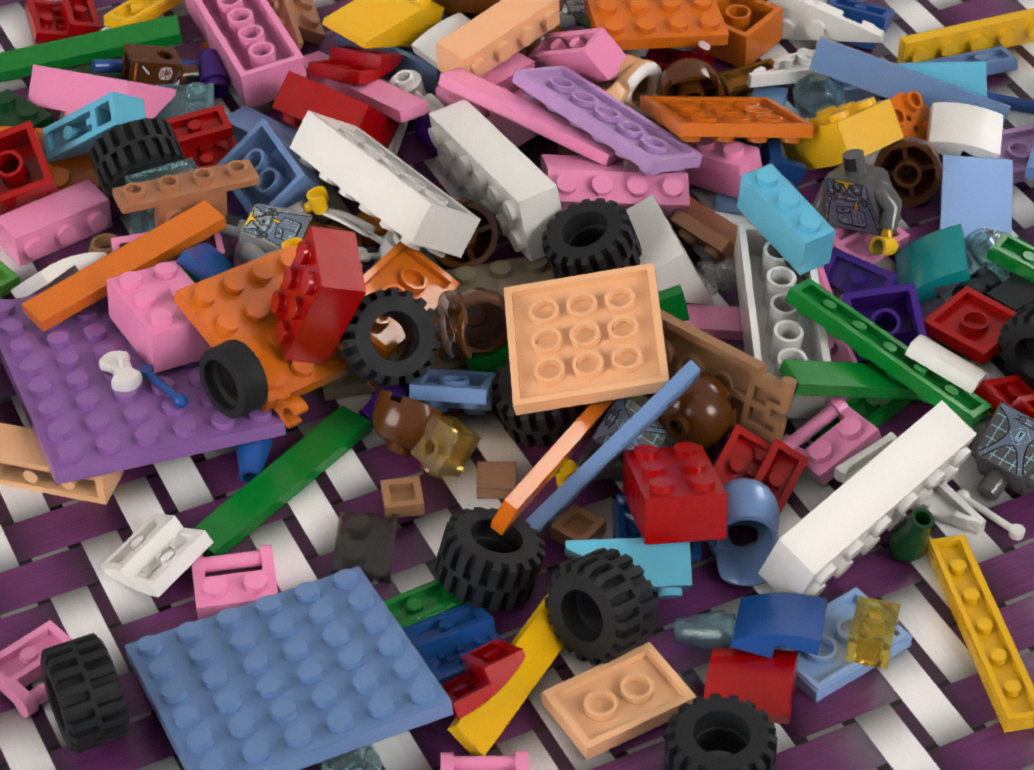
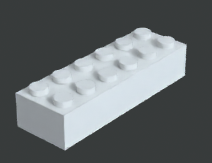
(495, 175)
(384, 186)
(770, 324)
(869, 504)

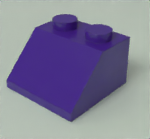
(892, 309)

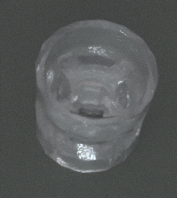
(718, 276)

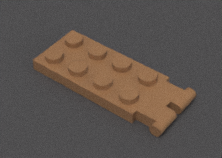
(752, 389)

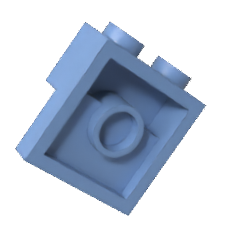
(454, 389)

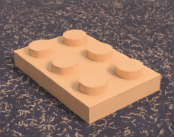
(617, 700)

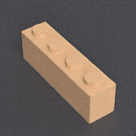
(496, 35)
(25, 468)

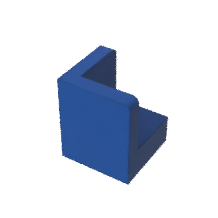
(772, 153)

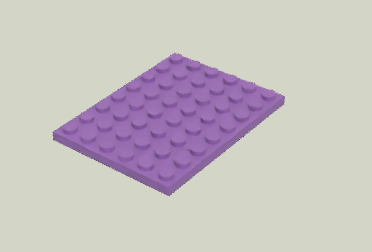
(99, 431)

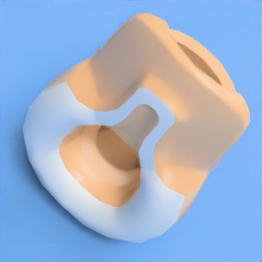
(634, 79)

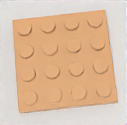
(585, 339)

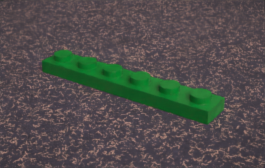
(883, 350)

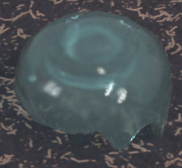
(816, 94)

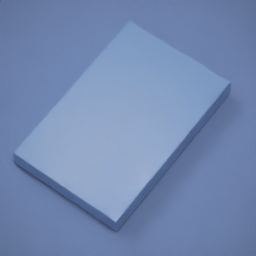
(976, 193)
(829, 670)

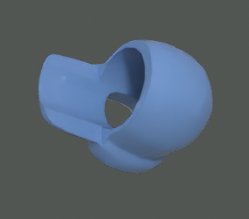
(754, 506)

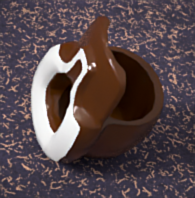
(472, 322)

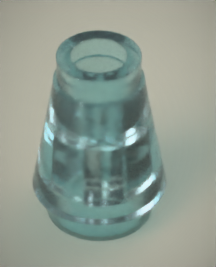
(706, 629)

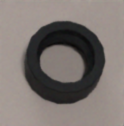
(233, 378)

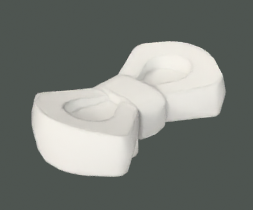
(124, 376)

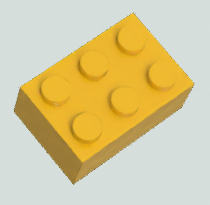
(852, 125)

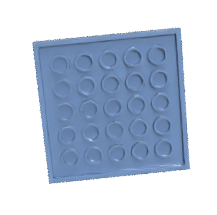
(287, 678)

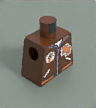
(156, 66)

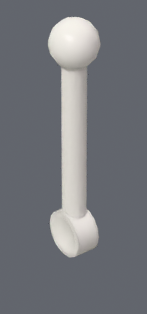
(1016, 531)

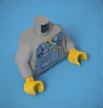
(273, 227)

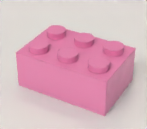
(150, 319)

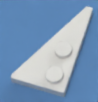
(817, 19)
(785, 70)
(943, 503)

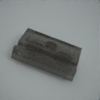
(367, 543)

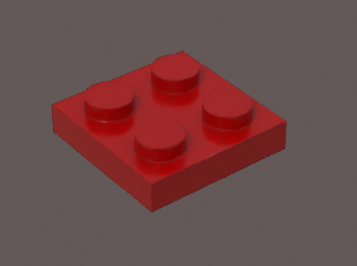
(969, 324)

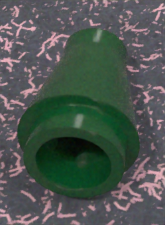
(911, 536)

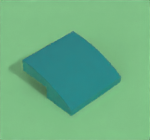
(934, 261)

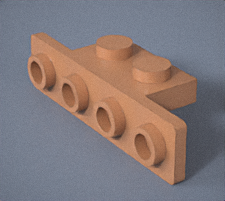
(299, 20)
(179, 192)
(707, 229)

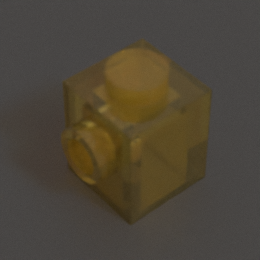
(445, 446)
(872, 641)

